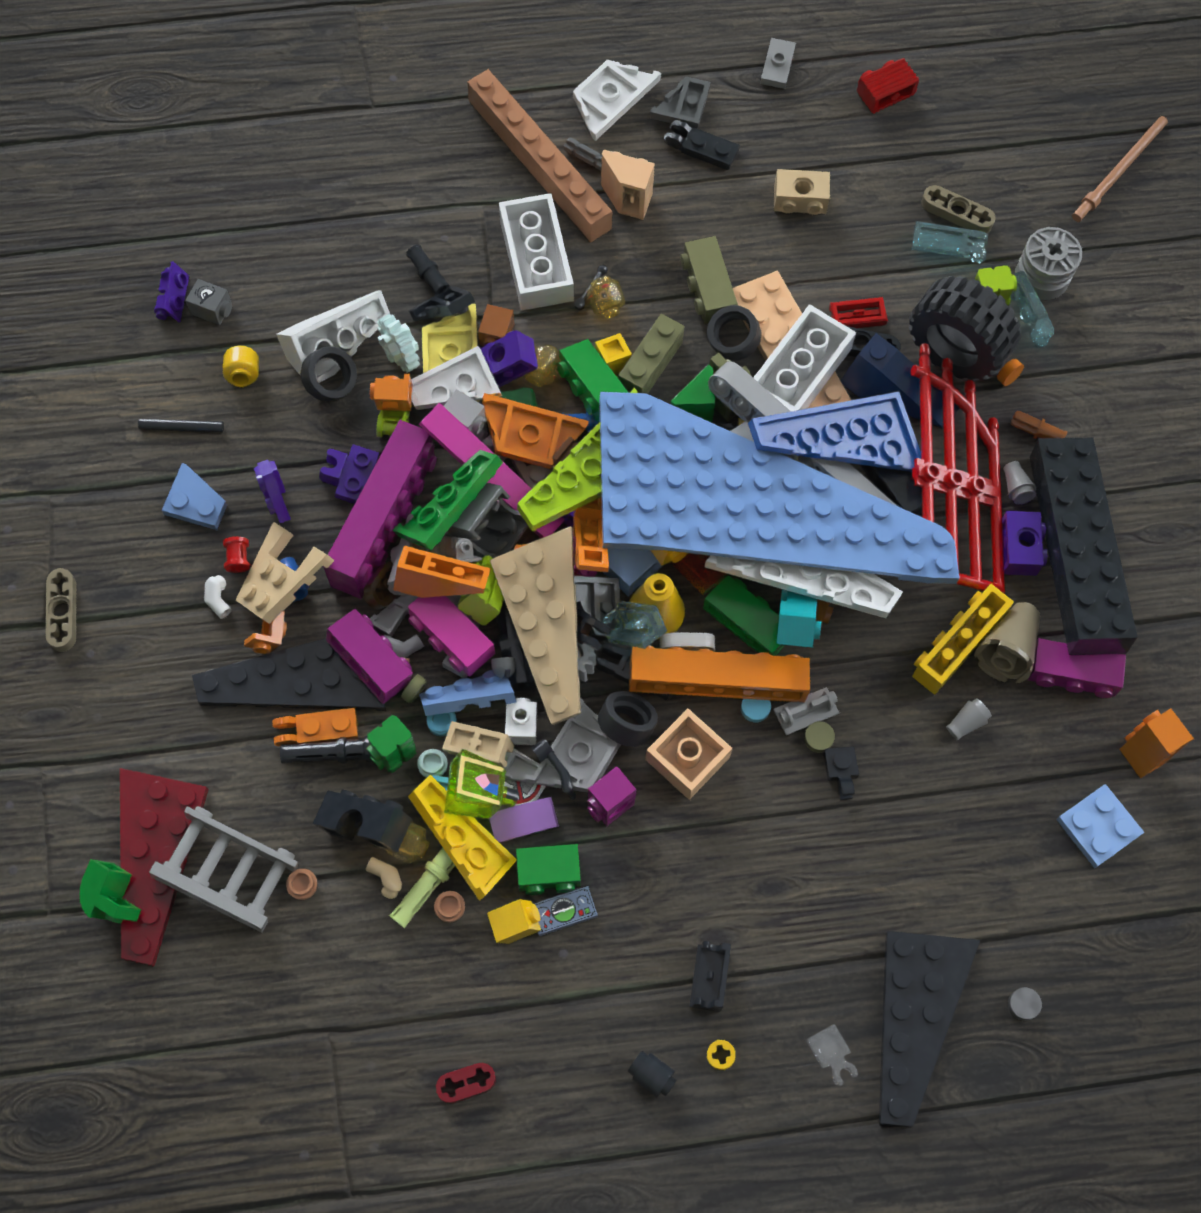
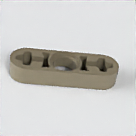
(954, 199)
(54, 598)

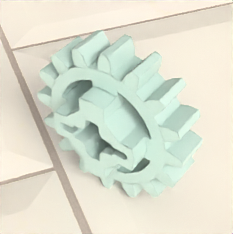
(398, 343)

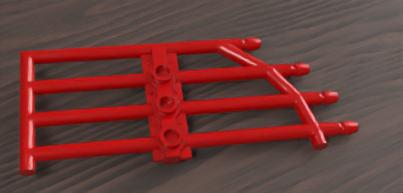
(955, 482)

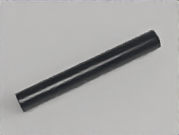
(181, 425)

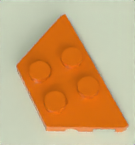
(528, 431)

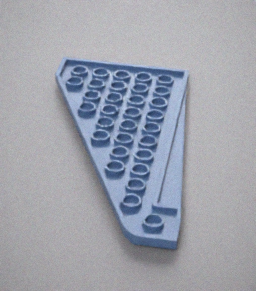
(710, 492)

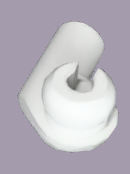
(212, 596)

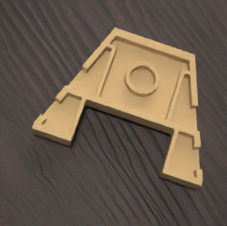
(271, 583)

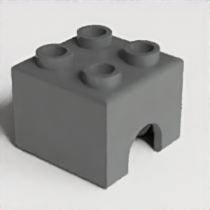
(490, 523)

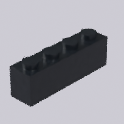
(897, 487)

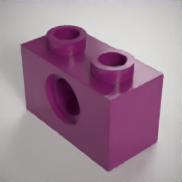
(610, 797)

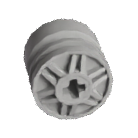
(1050, 261)

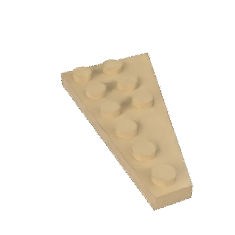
(542, 605)

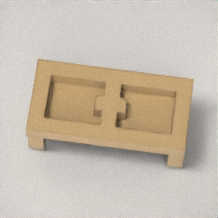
(480, 741)

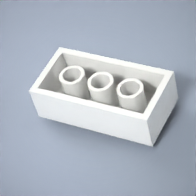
(536, 252)
(805, 359)

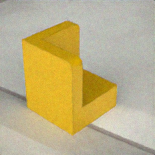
(614, 352)

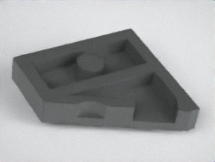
(683, 103)

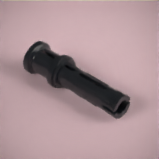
(341, 750)

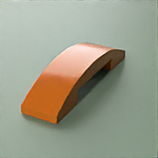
(588, 538)

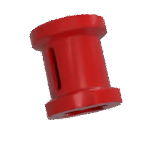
(236, 554)

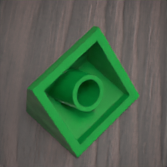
(697, 397)

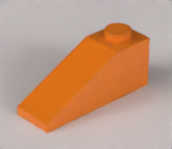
(436, 575)

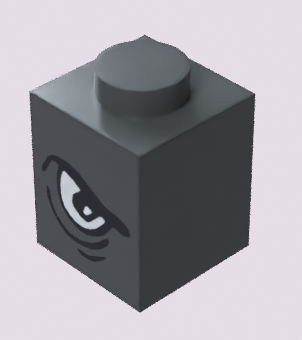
(209, 302)

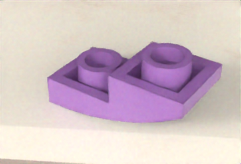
(524, 820)

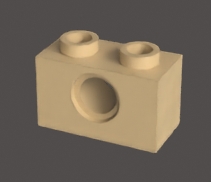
(812, 185)

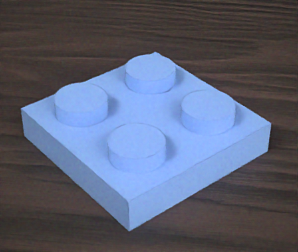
(1100, 826)

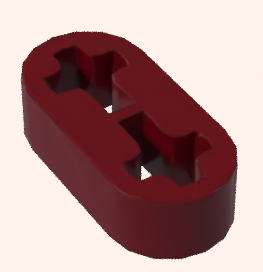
(463, 1075)

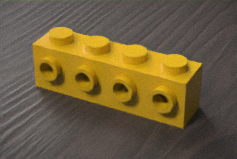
(962, 639)

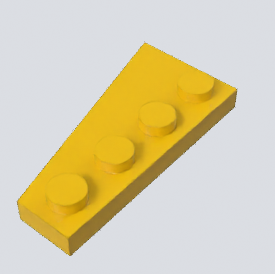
(464, 839)

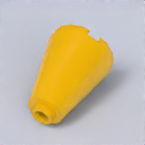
(661, 592)

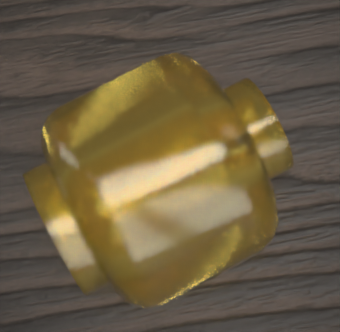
(413, 844)

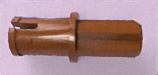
(1036, 427)

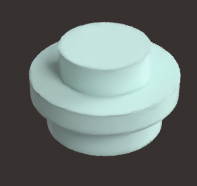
(432, 763)

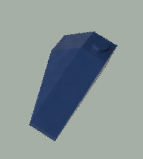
(885, 370)

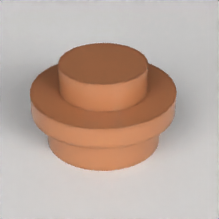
(302, 884)
(449, 906)

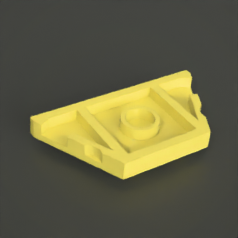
(449, 338)

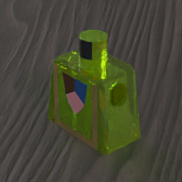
(477, 787)

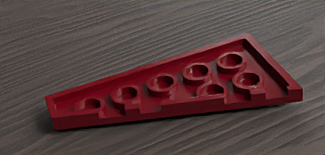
(150, 832)

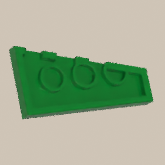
(450, 501)

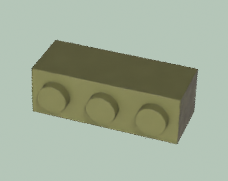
(707, 277)
(652, 355)

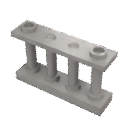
(198, 885)

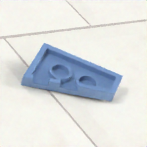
(467, 691)

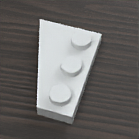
(465, 373)

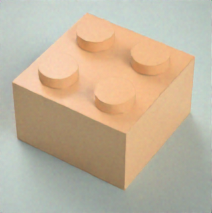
(688, 753)

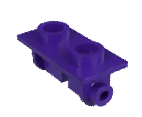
(174, 285)

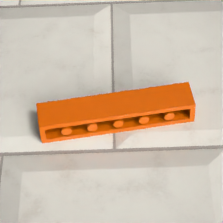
(719, 674)

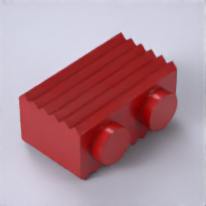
(887, 85)

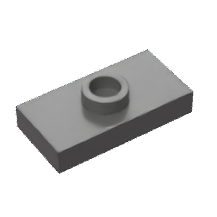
(778, 63)

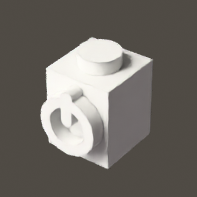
(521, 721)

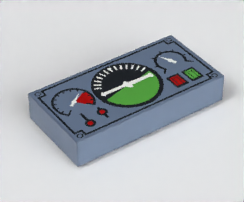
(565, 910)

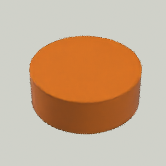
(1010, 372)

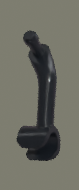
(544, 751)

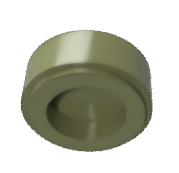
(414, 688)
(819, 736)

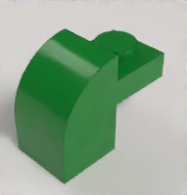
(103, 892)

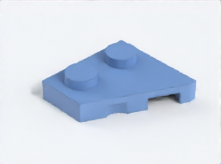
(194, 500)

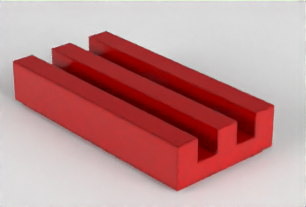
(860, 318)

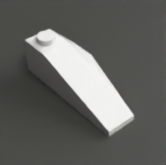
(339, 327)

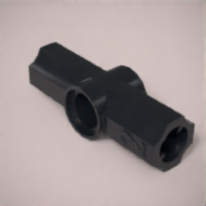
(511, 647)

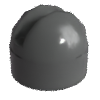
(503, 666)

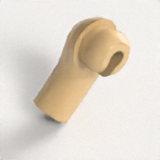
(389, 877)

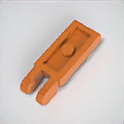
(318, 727)

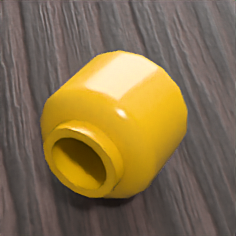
(240, 366)

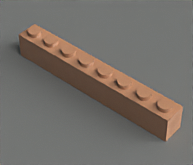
(540, 155)

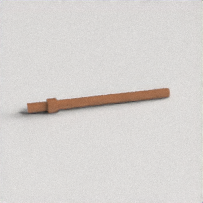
(1093, 198)

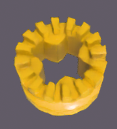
(715, 1062)

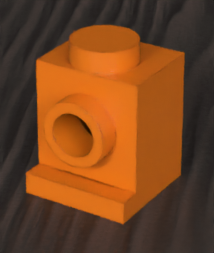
(392, 393)

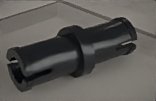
(427, 269)

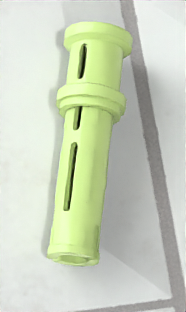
(435, 873)

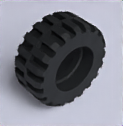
(967, 326)

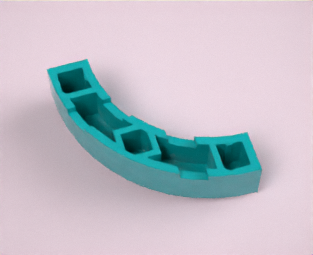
(797, 620)

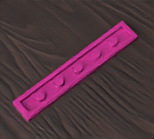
(464, 444)

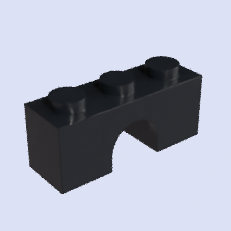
(380, 823)

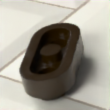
(376, 589)

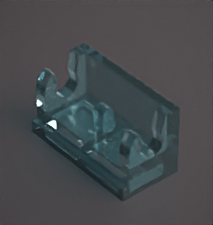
(635, 624)

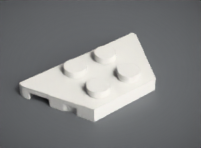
(610, 94)

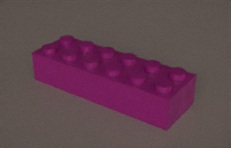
(380, 508)

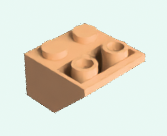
(627, 183)

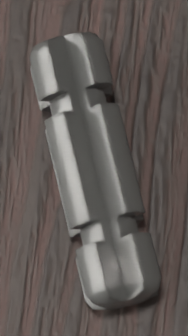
(583, 152)

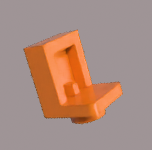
(270, 637)

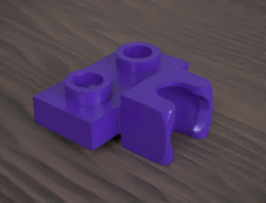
(349, 471)
(272, 488)

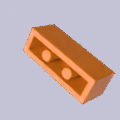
(1155, 741)

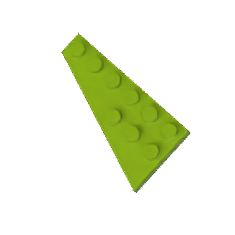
(568, 486)

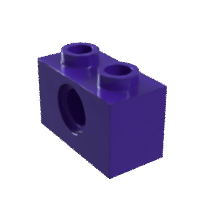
(510, 357)
(1019, 558)

